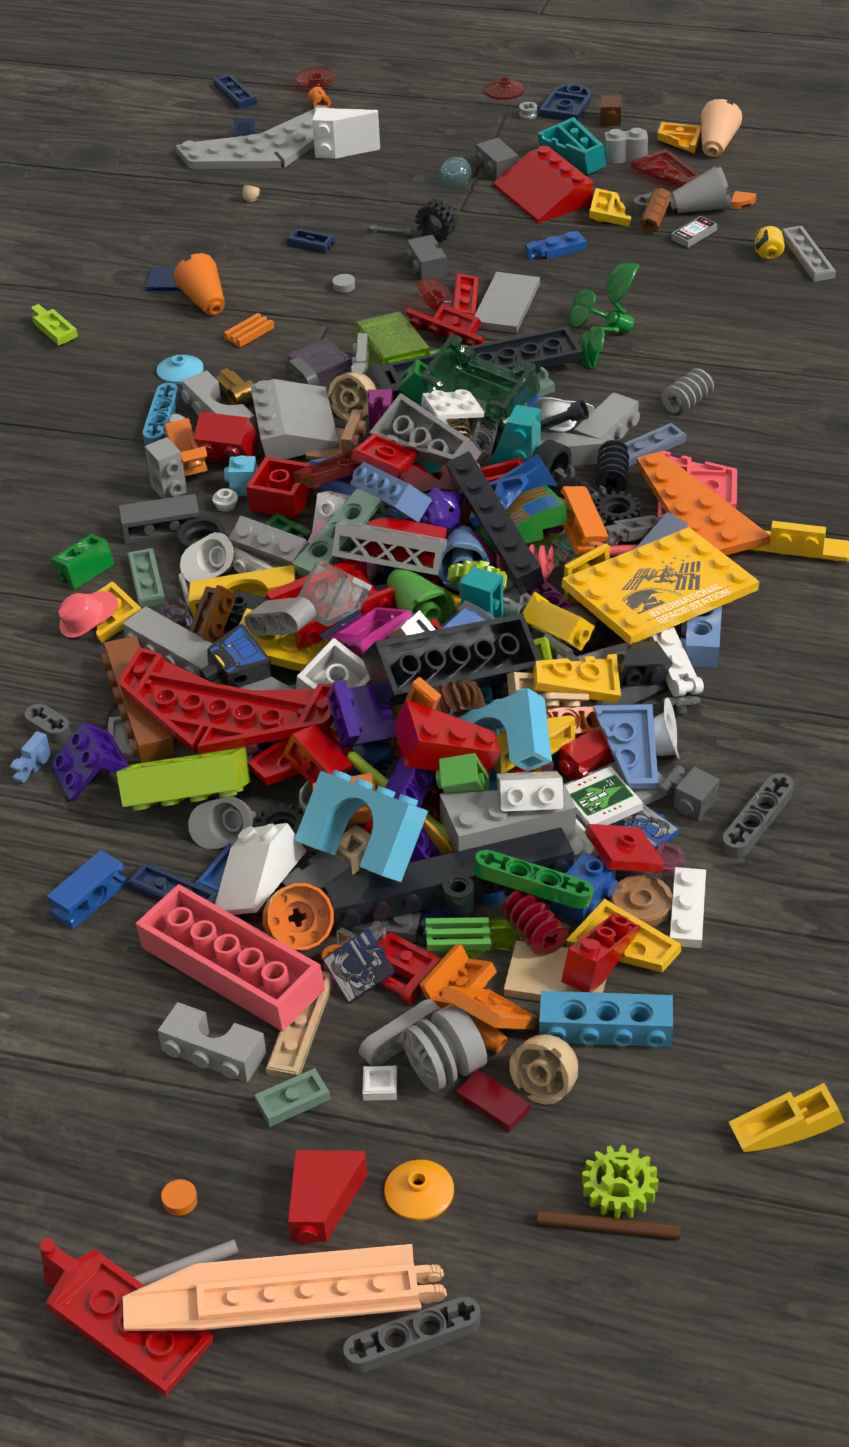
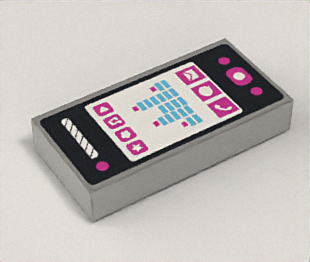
(694, 231)

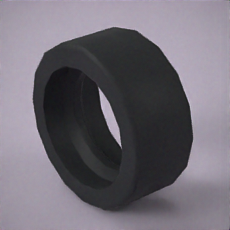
(554, 456)
(197, 528)

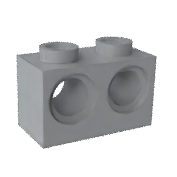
(165, 468)

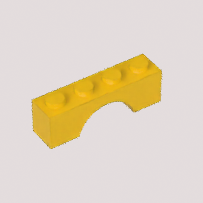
(250, 582)

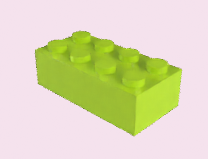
(184, 777)

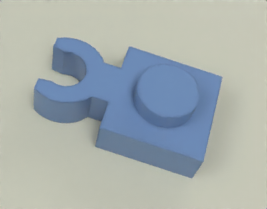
(34, 755)

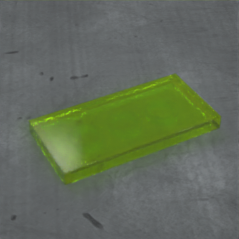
(393, 337)

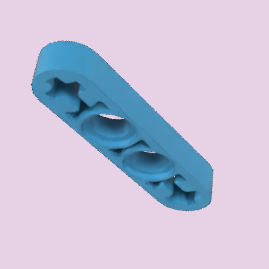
(156, 414)

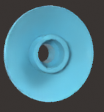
(179, 368)

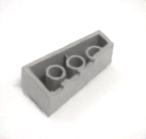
(423, 432)
(477, 819)

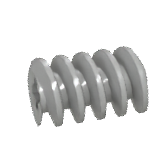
(687, 391)

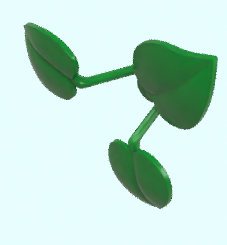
(617, 320)

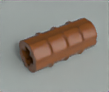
(655, 210)

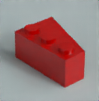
(433, 735)

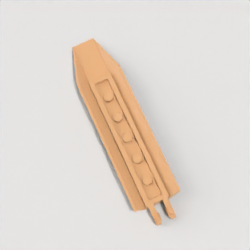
(284, 1290)

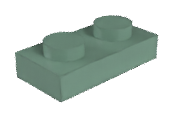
(292, 1097)

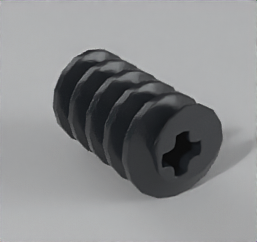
(612, 466)

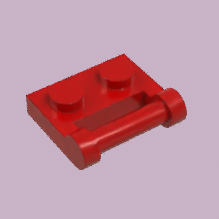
(408, 962)

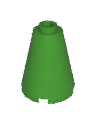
(417, 593)

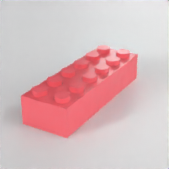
(231, 957)

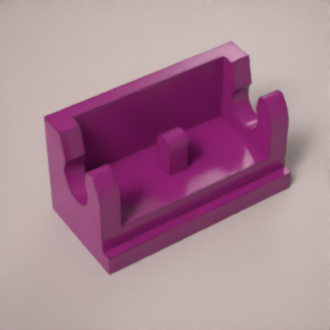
(378, 404)

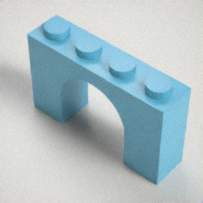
(525, 723)
(394, 822)

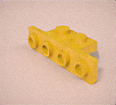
(804, 541)

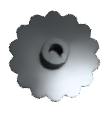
(682, 702)

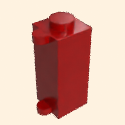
(585, 754)

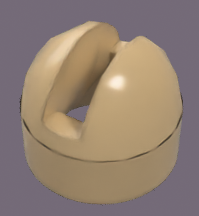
(250, 193)

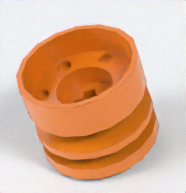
(308, 901)

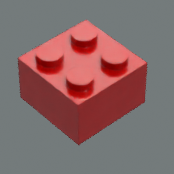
(225, 436)
(274, 489)

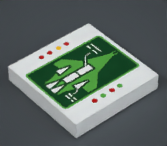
(603, 798)

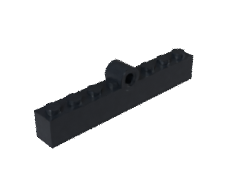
(439, 881)

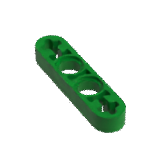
(566, 889)

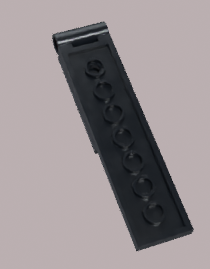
(540, 348)

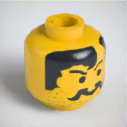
(769, 242)

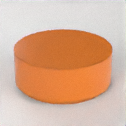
(179, 1197)

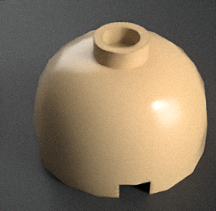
(350, 393)
(544, 1068)

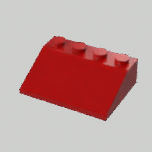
(545, 185)

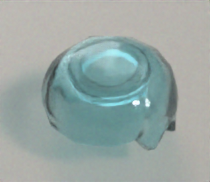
(455, 170)

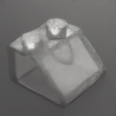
(333, 592)

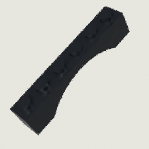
(498, 525)

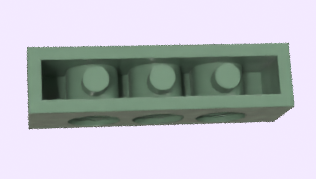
(357, 508)

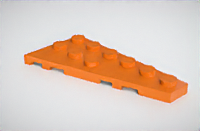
(699, 506)

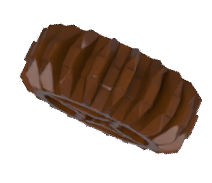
(459, 697)

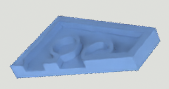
(631, 742)

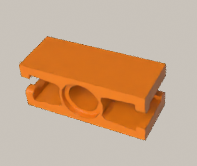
(583, 521)

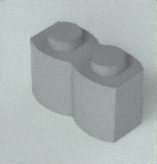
(625, 145)

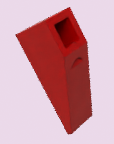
(597, 953)

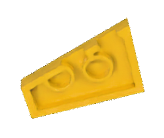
(590, 676)
(647, 950)

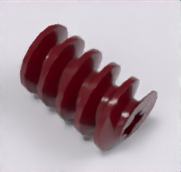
(534, 922)

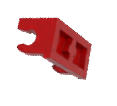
(314, 752)

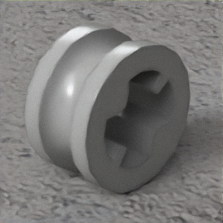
(528, 110)

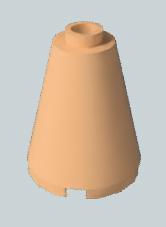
(719, 125)

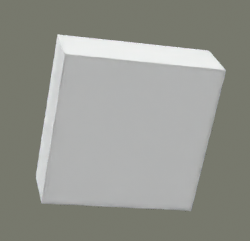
(379, 1083)

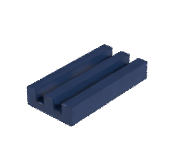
(310, 240)

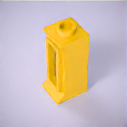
(557, 621)

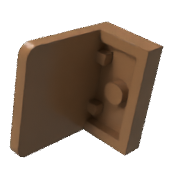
(348, 437)

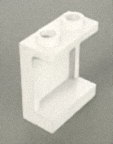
(530, 791)

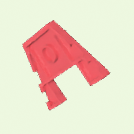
(716, 477)

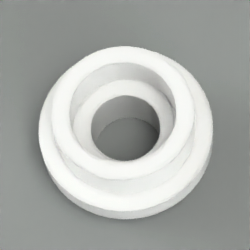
(225, 499)

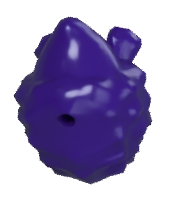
(443, 509)

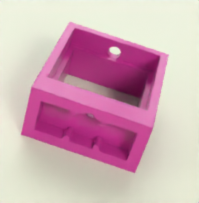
(370, 628)

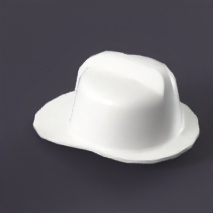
(553, 406)
(207, 558)
(666, 731)

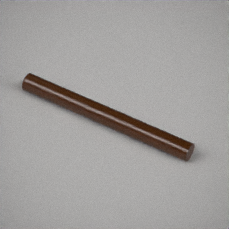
(608, 1224)

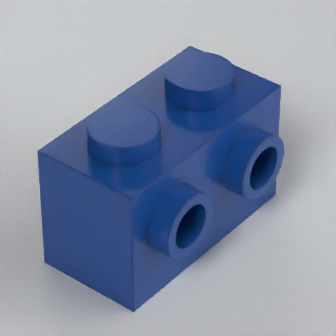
(602, 879)

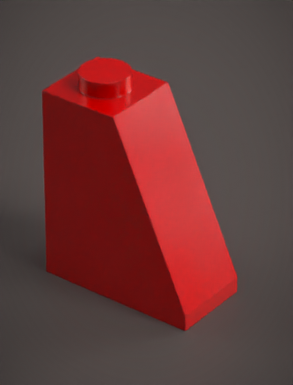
(323, 1191)

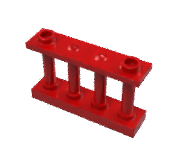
(311, 632)

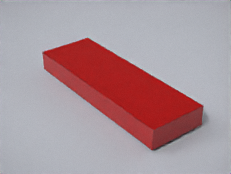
(465, 293)

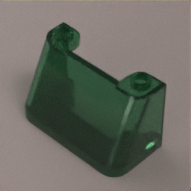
(491, 385)

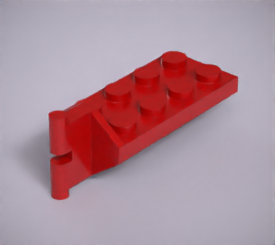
(90, 1300)

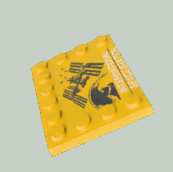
(659, 585)

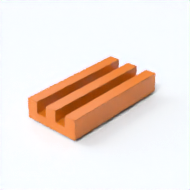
(248, 330)

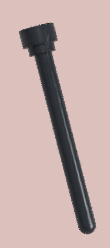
(577, 412)

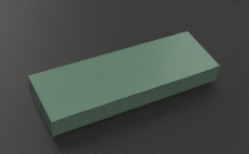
(146, 578)

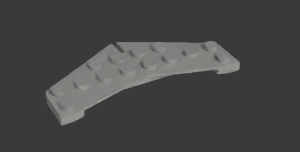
(254, 151)

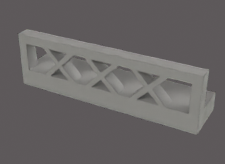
(392, 537)

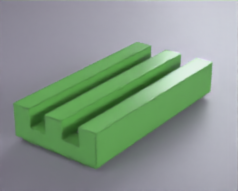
(457, 929)

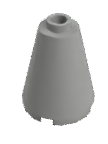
(702, 193)

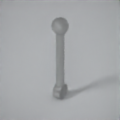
(184, 588)

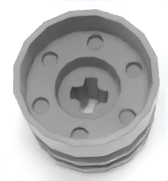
(444, 1047)

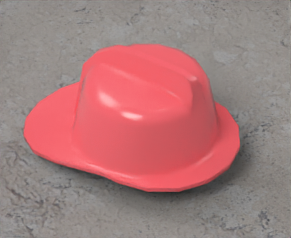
(85, 611)

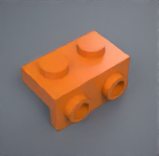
(457, 971)

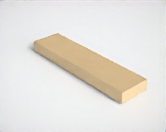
(295, 1041)

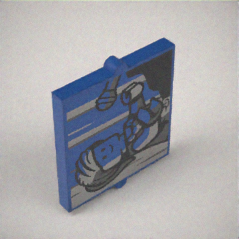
(652, 824)

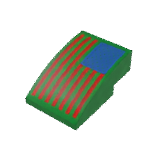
(532, 513)

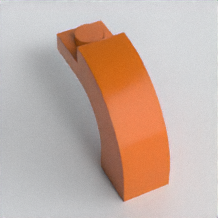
(182, 437)

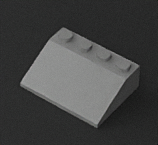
(293, 418)

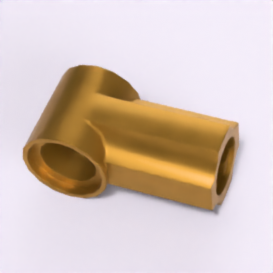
(237, 390)

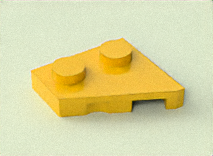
(608, 208)

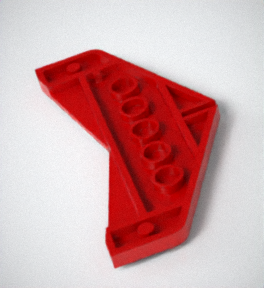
(217, 714)

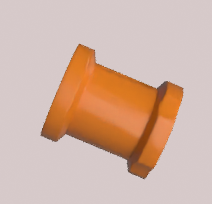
(316, 98)

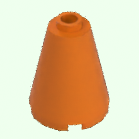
(201, 282)

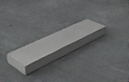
(808, 253)

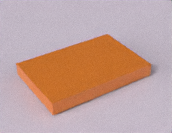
(490, 1007)

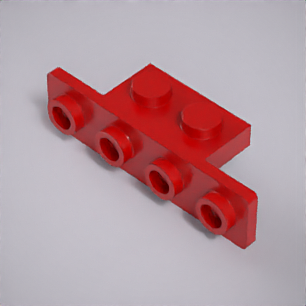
(448, 322)

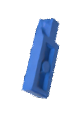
(556, 246)

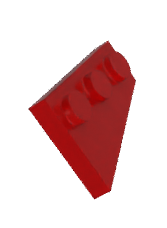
(273, 766)

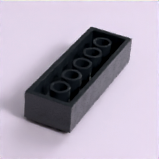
(469, 651)

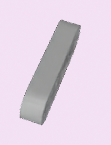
(388, 1040)

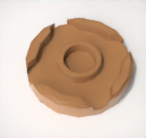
(644, 899)

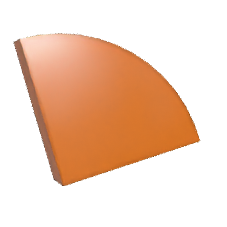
(742, 198)

